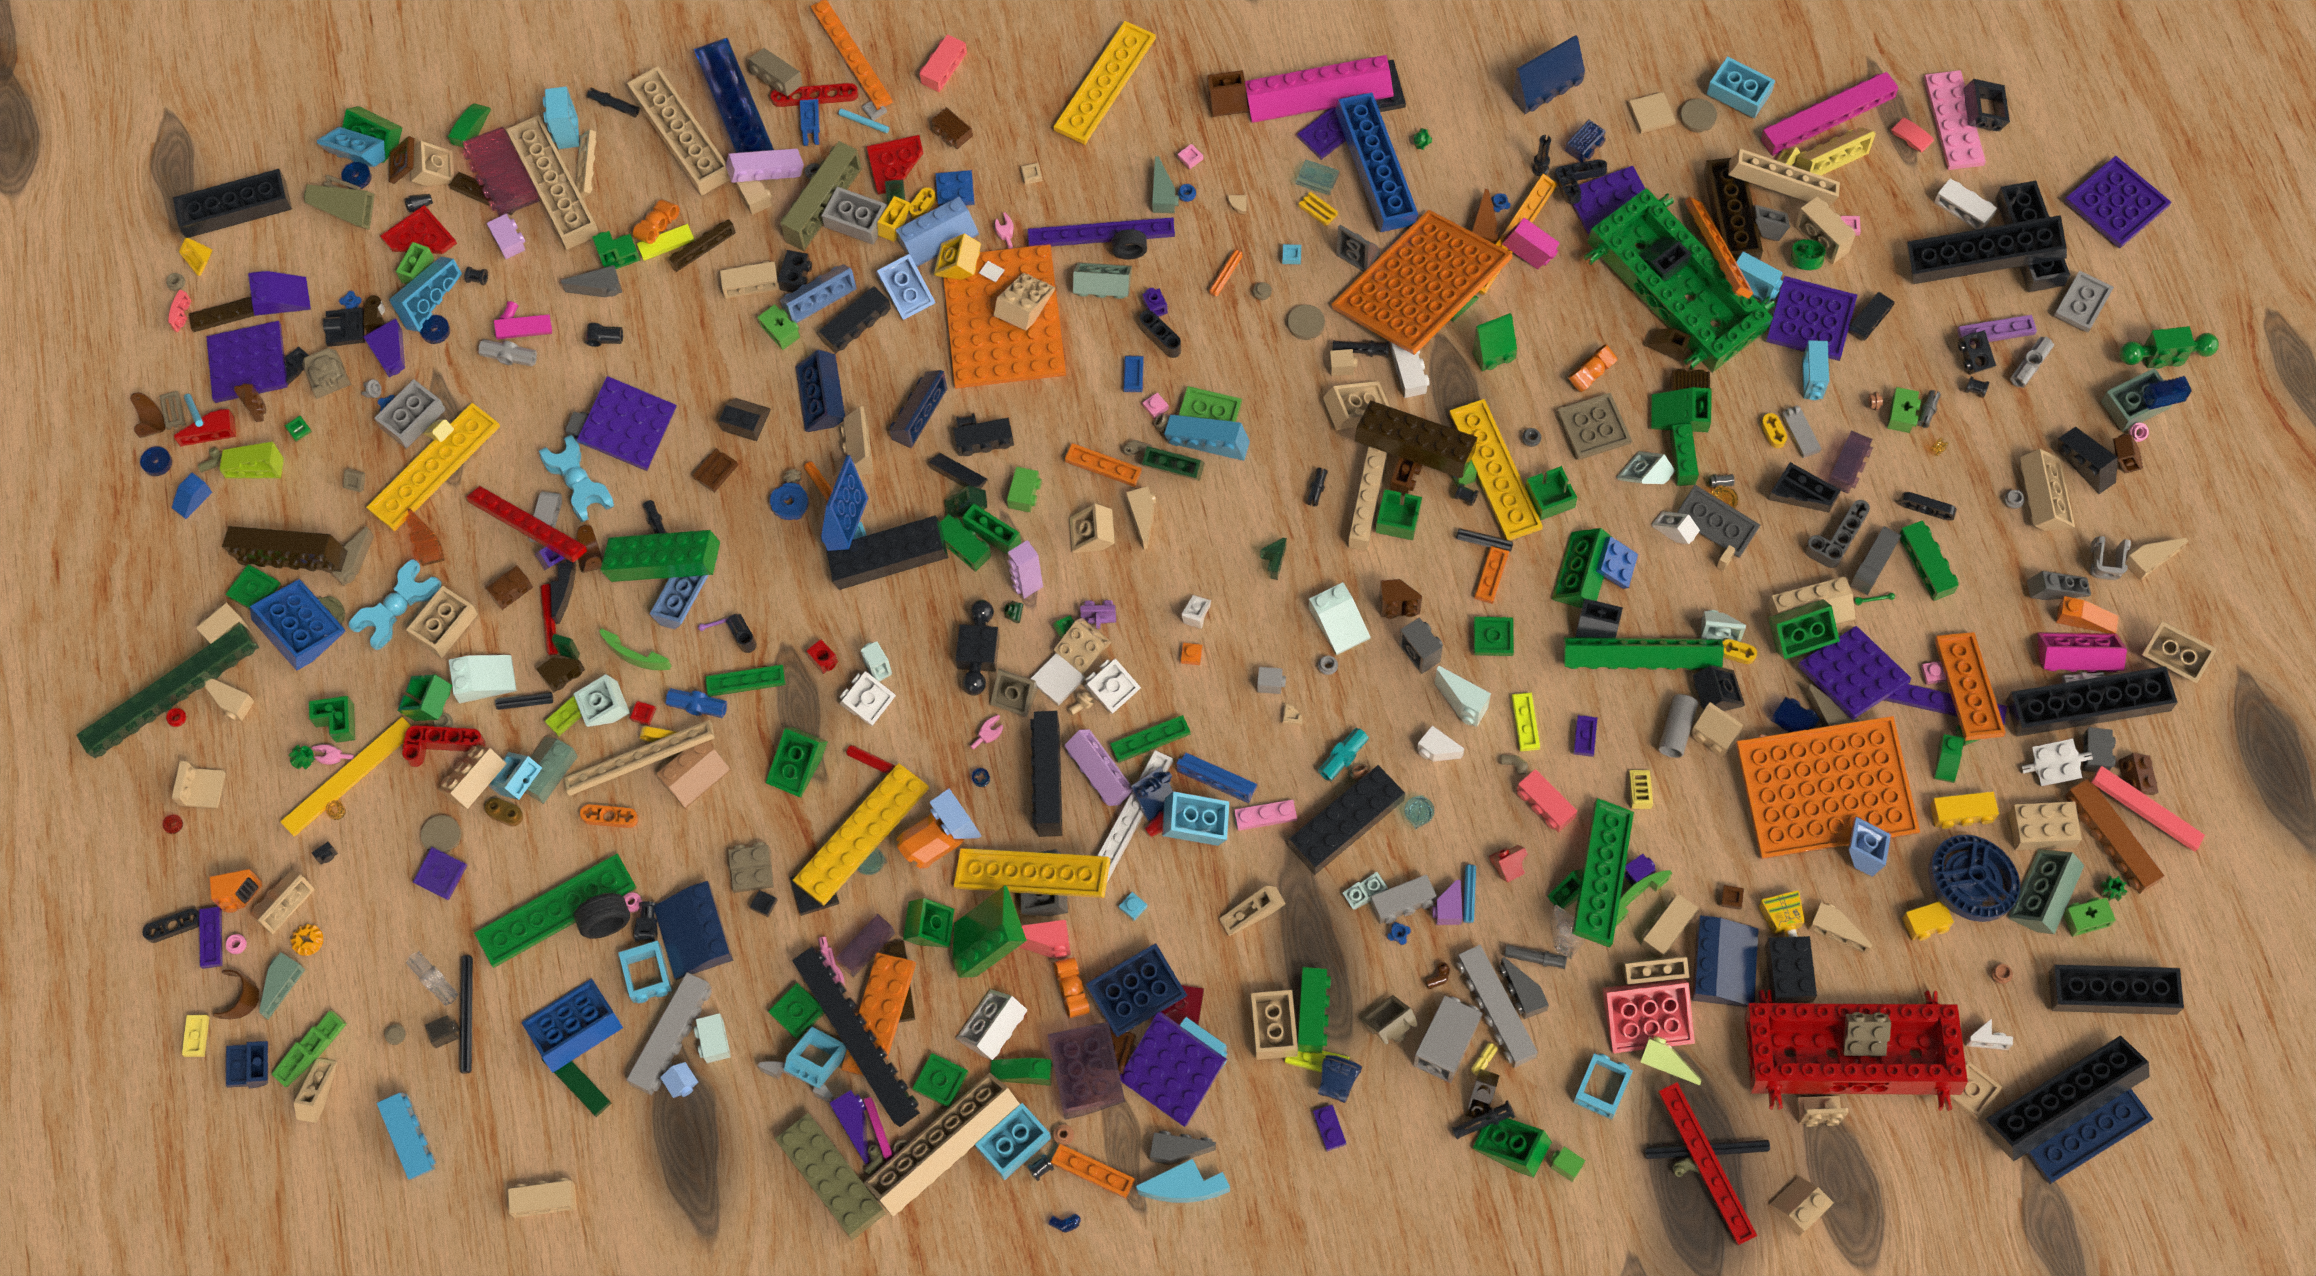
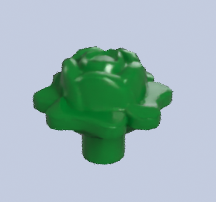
(1422, 139)

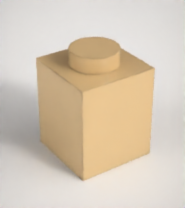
(1342, 362)

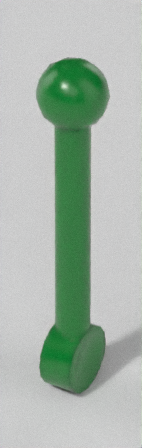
(1858, 601)

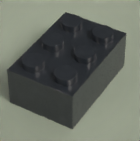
(1791, 969)

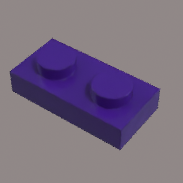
(1585, 736)
(1329, 1128)

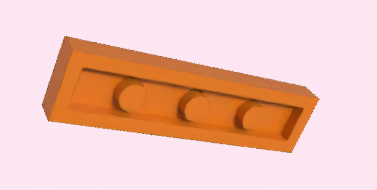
(1103, 465)
(1092, 1171)

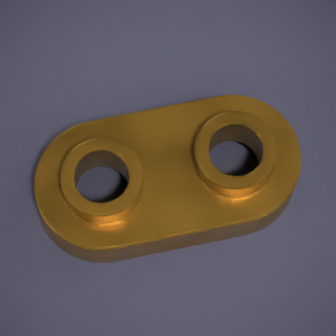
(502, 812)

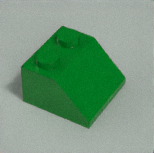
(928, 923)

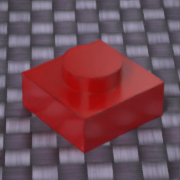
(643, 713)

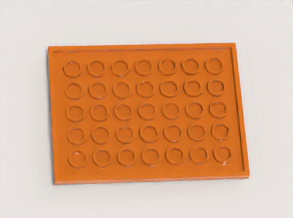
(1421, 281)
(989, 348)
(1817, 780)

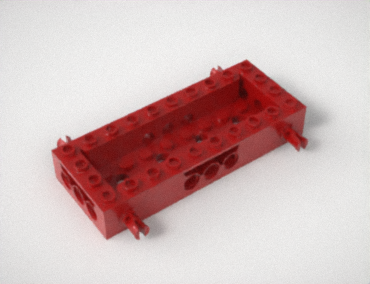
(1815, 1028)

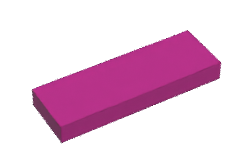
(522, 327)
(881, 1136)

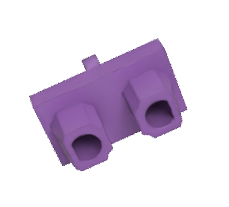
(1098, 613)

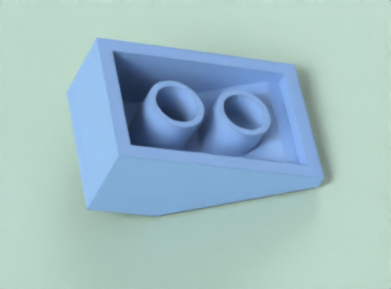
(905, 286)
(953, 816)

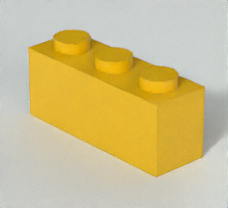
(1964, 810)

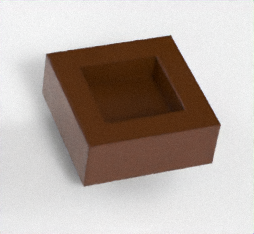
(1732, 897)

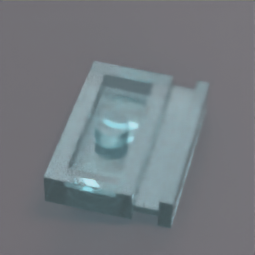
(1317, 177)

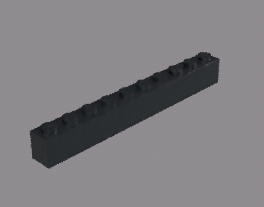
(856, 1037)

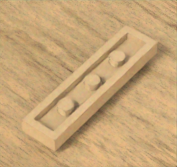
(585, 163)

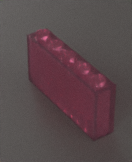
(500, 172)

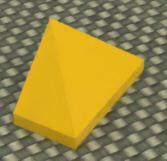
(195, 255)

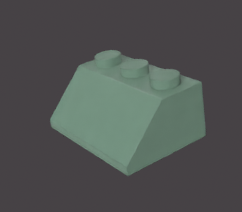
(1102, 280)
(555, 759)

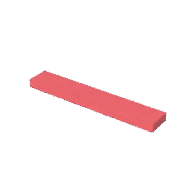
(2148, 808)

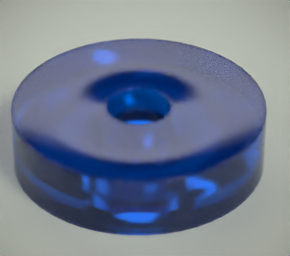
(357, 168)
(438, 335)
(150, 456)

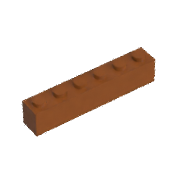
(2114, 836)

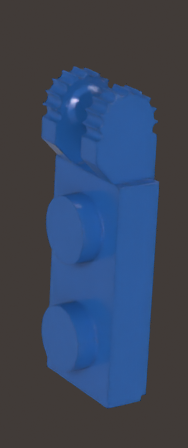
(810, 120)

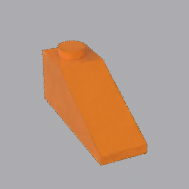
(2086, 616)

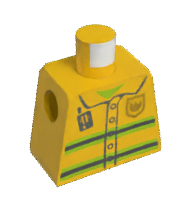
(1783, 913)

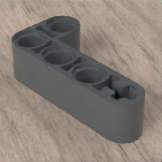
(1844, 533)
(1875, 560)

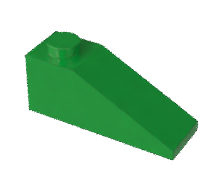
(1023, 1070)

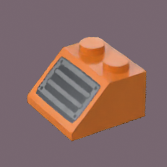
(234, 889)

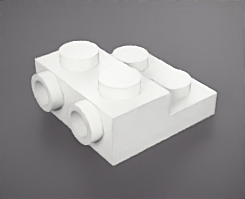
(1111, 685)
(866, 698)

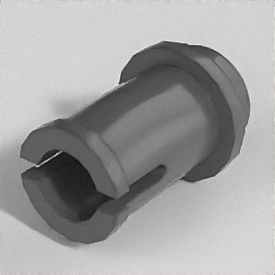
(1724, 480)

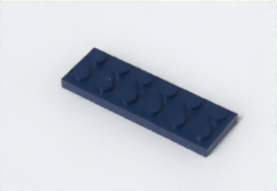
(2090, 1136)

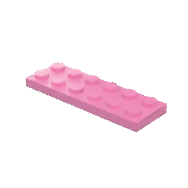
(1958, 139)

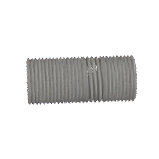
(1678, 726)

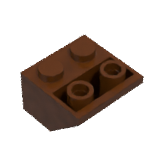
(1227, 93)
(1398, 599)

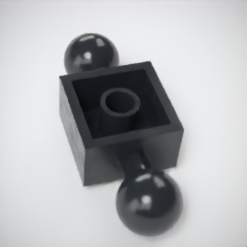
(977, 648)

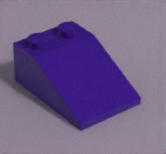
(278, 293)
(851, 1115)

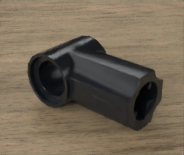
(598, 335)
(741, 633)

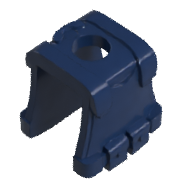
(1338, 1077)

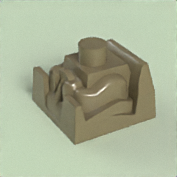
(325, 372)
(1390, 1020)

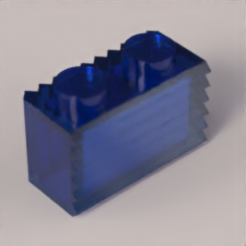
(1585, 141)
(2167, 392)
(1794, 717)

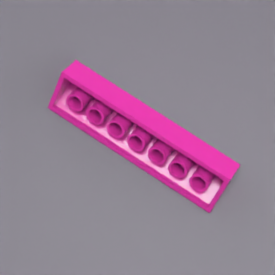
(1317, 88)

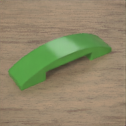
(653, 662)
(1655, 881)

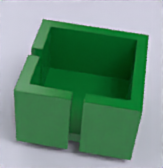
(1550, 497)
(1398, 519)
(431, 692)

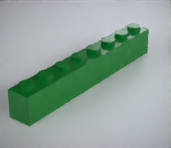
(1642, 653)

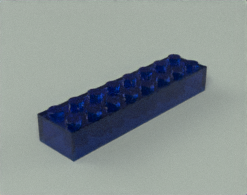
(732, 97)

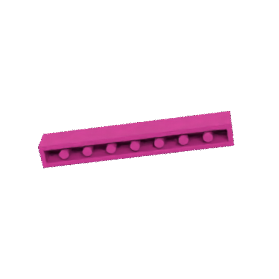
(1829, 113)

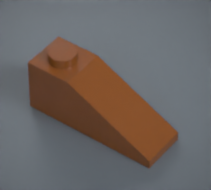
(1486, 222)

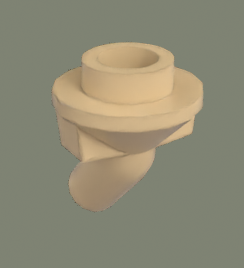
(1084, 700)

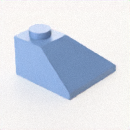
(1868, 847)

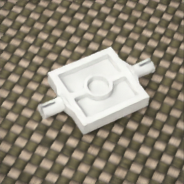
(2057, 762)

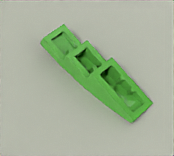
(309, 1049)

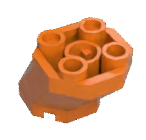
(926, 842)

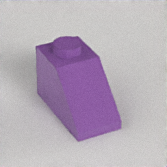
(1449, 906)

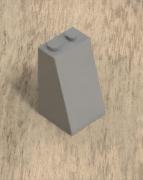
(1447, 1038)

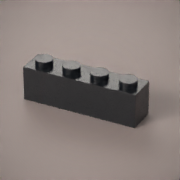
(854, 320)

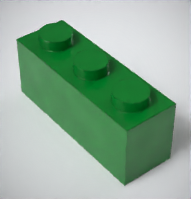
(1684, 455)
(991, 529)
(964, 543)

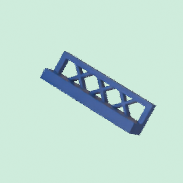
(1216, 777)

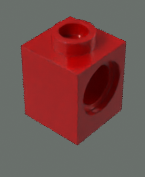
(821, 649)

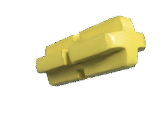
(1486, 1057)

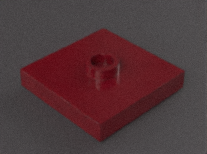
(1187, 1007)

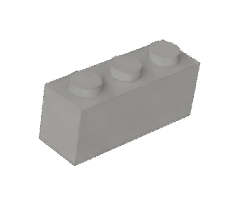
(1403, 899)

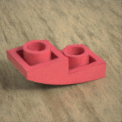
(1913, 134)
(176, 314)

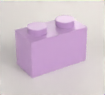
(506, 236)

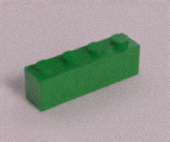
(1928, 560)
(1312, 1010)

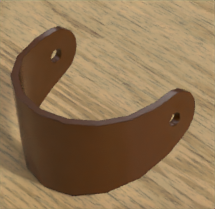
(149, 414)
(592, 558)
(247, 1001)

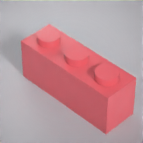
(943, 63)
(1546, 801)

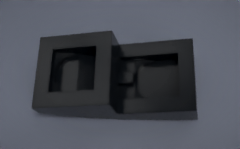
(294, 364)

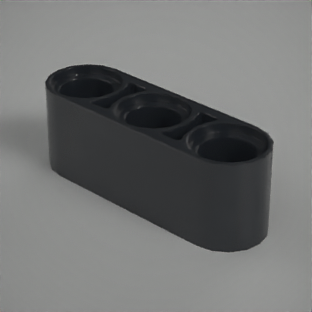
(1871, 316)
(1161, 341)

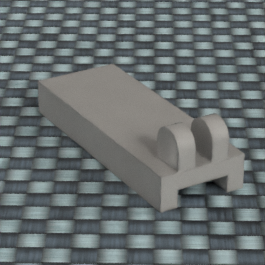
(1801, 431)

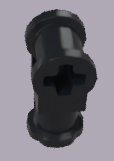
(646, 925)

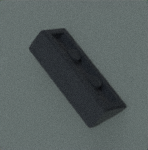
(956, 471)

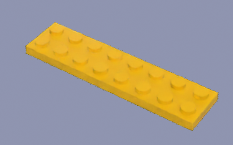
(1104, 82)
(432, 467)
(1497, 471)
(861, 834)
(1032, 872)

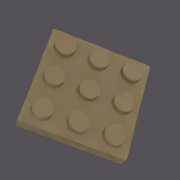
(1594, 426)

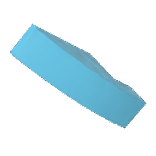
(1183, 1185)

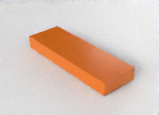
(1491, 575)

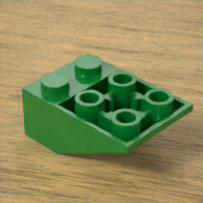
(1682, 407)

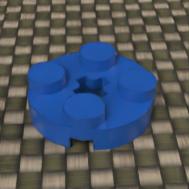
(792, 511)

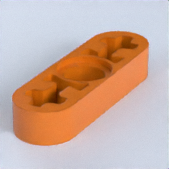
(624, 812)

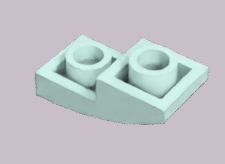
(1361, 892)

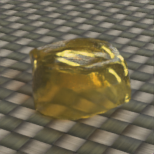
(1726, 495)

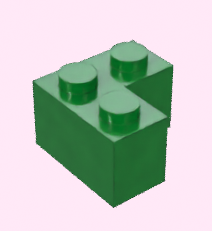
(616, 252)
(337, 714)

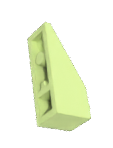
(1665, 1058)

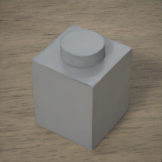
(1270, 680)

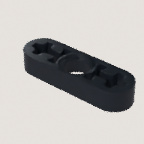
(1928, 506)
(159, 935)

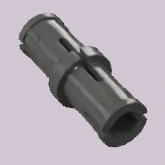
(1929, 408)

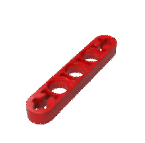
(823, 97)

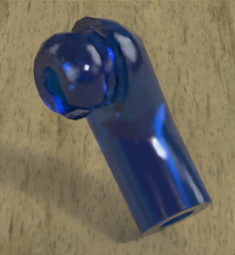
(1067, 1224)

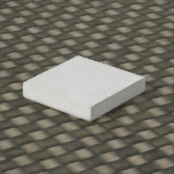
(1058, 679)

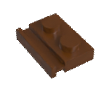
(715, 470)

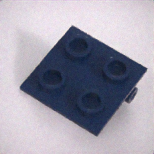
(1152, 792)

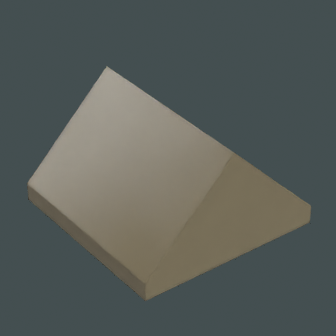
(1014, 692)

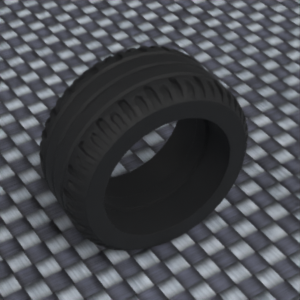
(602, 915)

